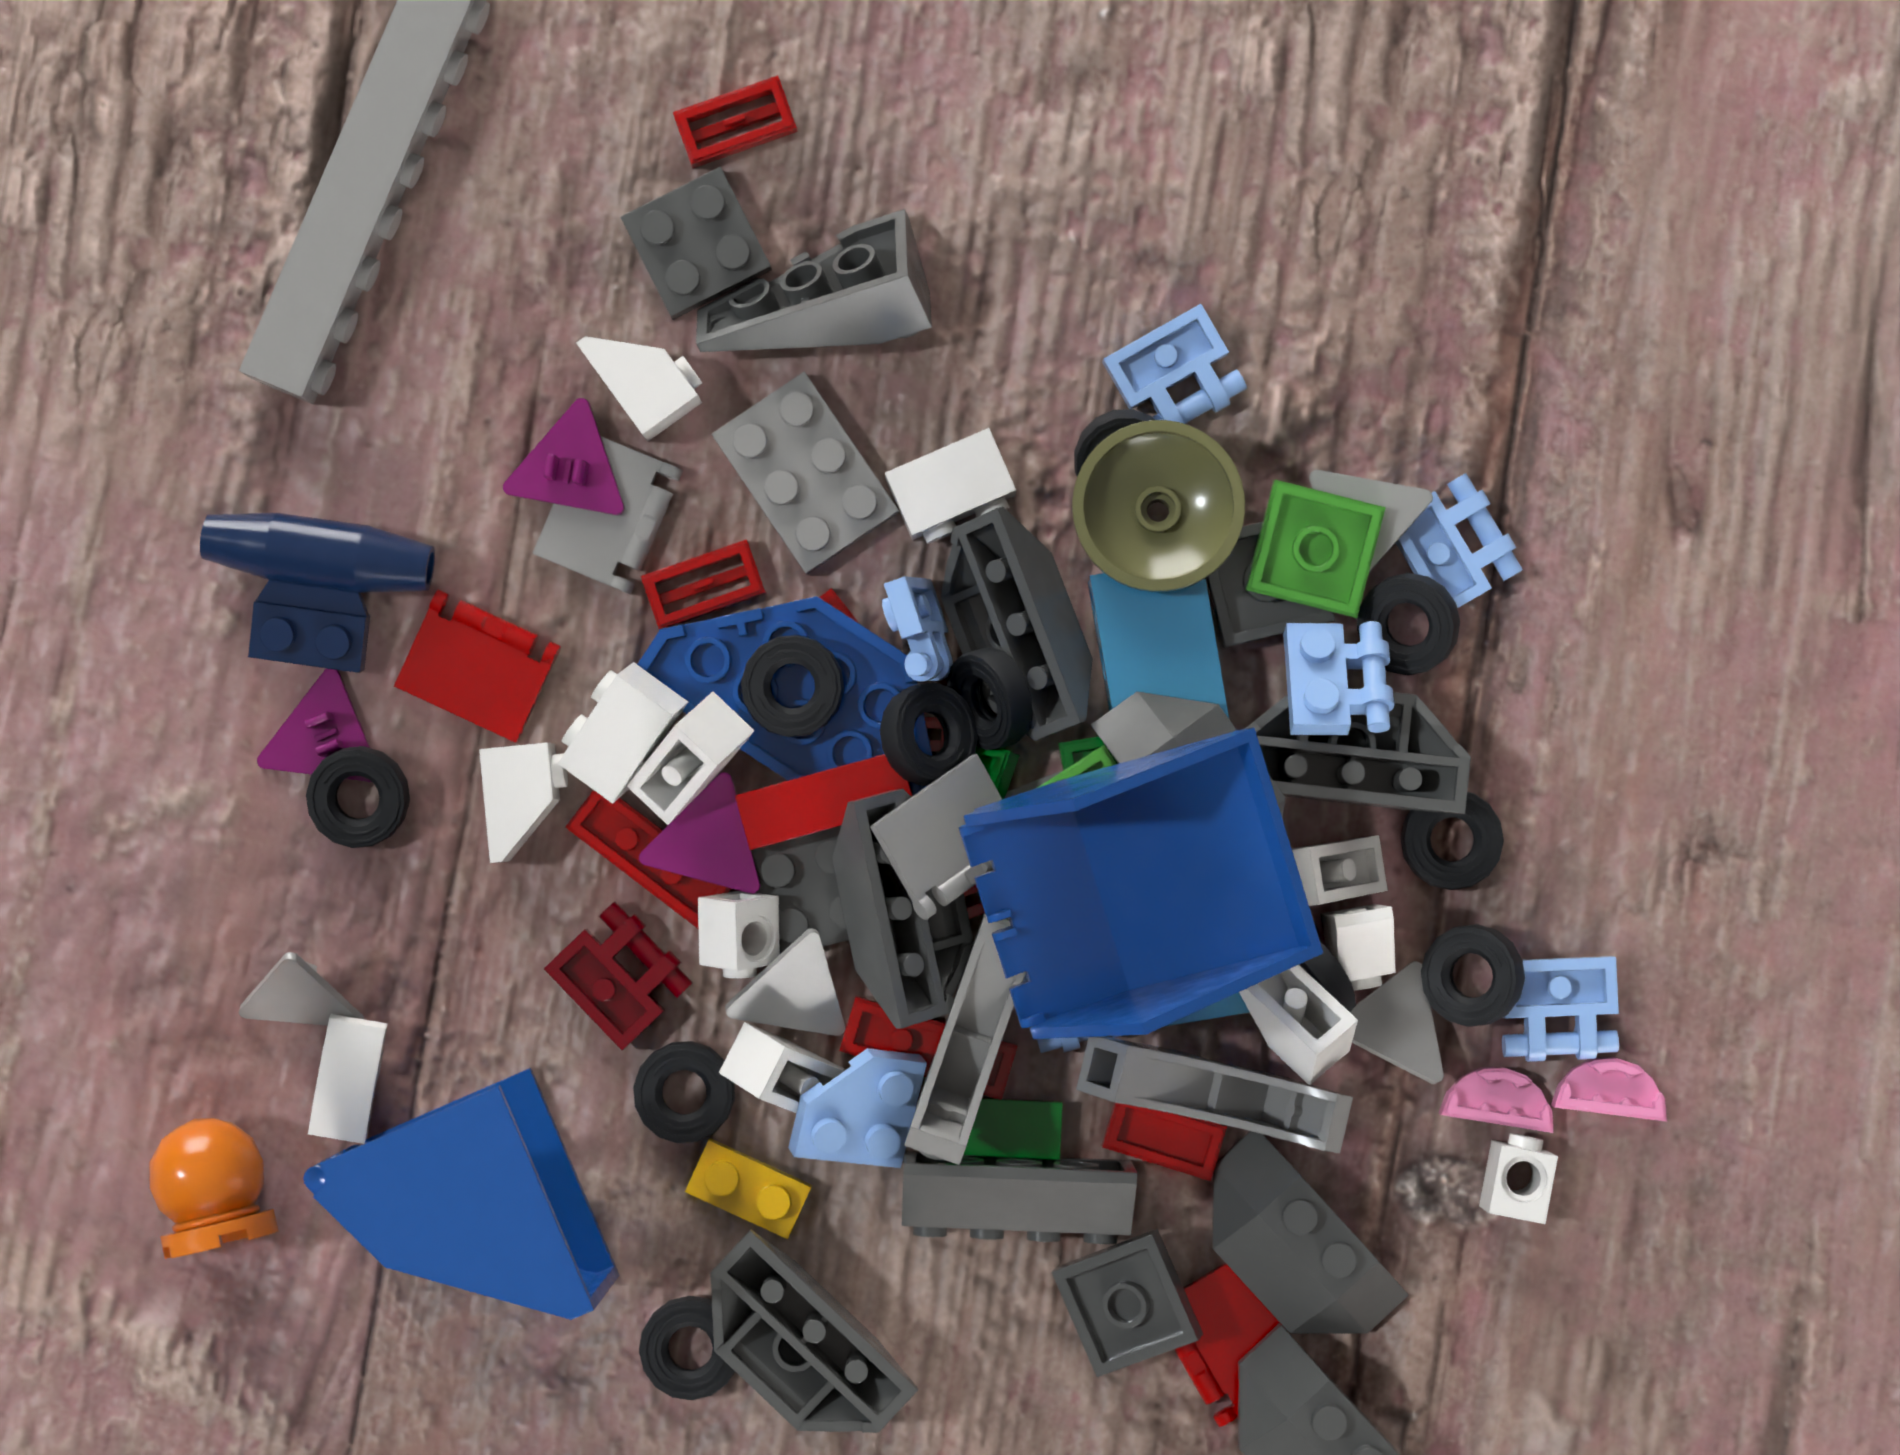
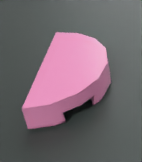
(1610, 1088)
(1498, 1098)

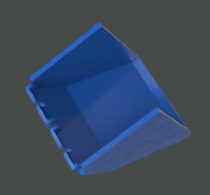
(1142, 889)
(475, 1201)

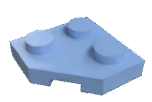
(861, 1111)

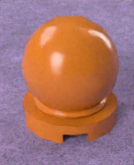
(208, 1185)

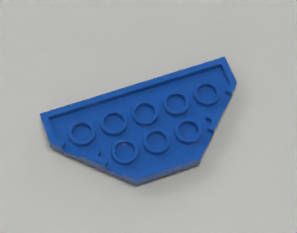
(713, 657)

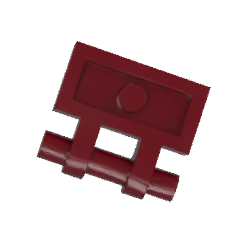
(606, 988)

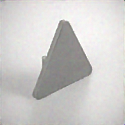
(1402, 503)
(793, 991)
(295, 995)
(1400, 1026)

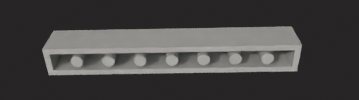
(361, 194)

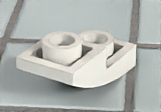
(347, 1078)

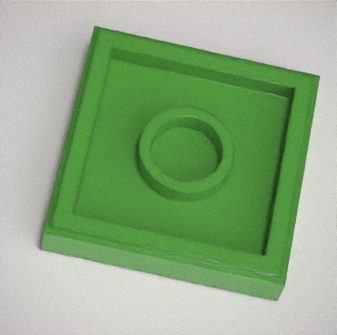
(1315, 548)

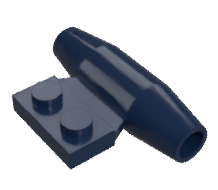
(316, 578)

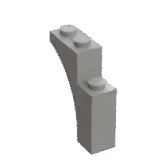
(964, 1053)
(1214, 1092)

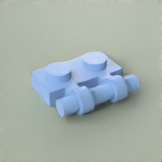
(1169, 356)
(1438, 550)
(917, 615)
(1318, 678)
(1565, 988)

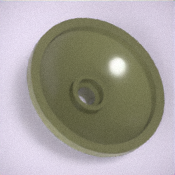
(1162, 465)

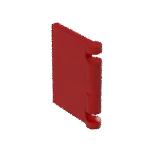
(476, 667)
(1231, 1326)

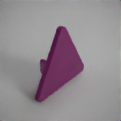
(569, 466)
(316, 729)
(707, 841)

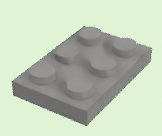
(805, 473)

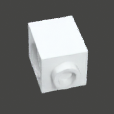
(738, 932)
(1533, 1200)

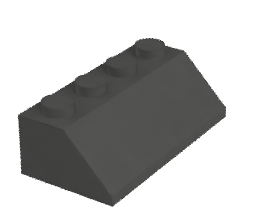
(1019, 1195)

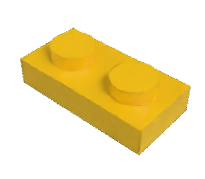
(748, 1188)

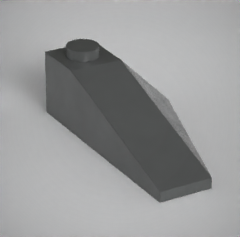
(849, 295)

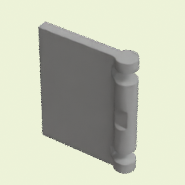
(599, 541)
(925, 837)

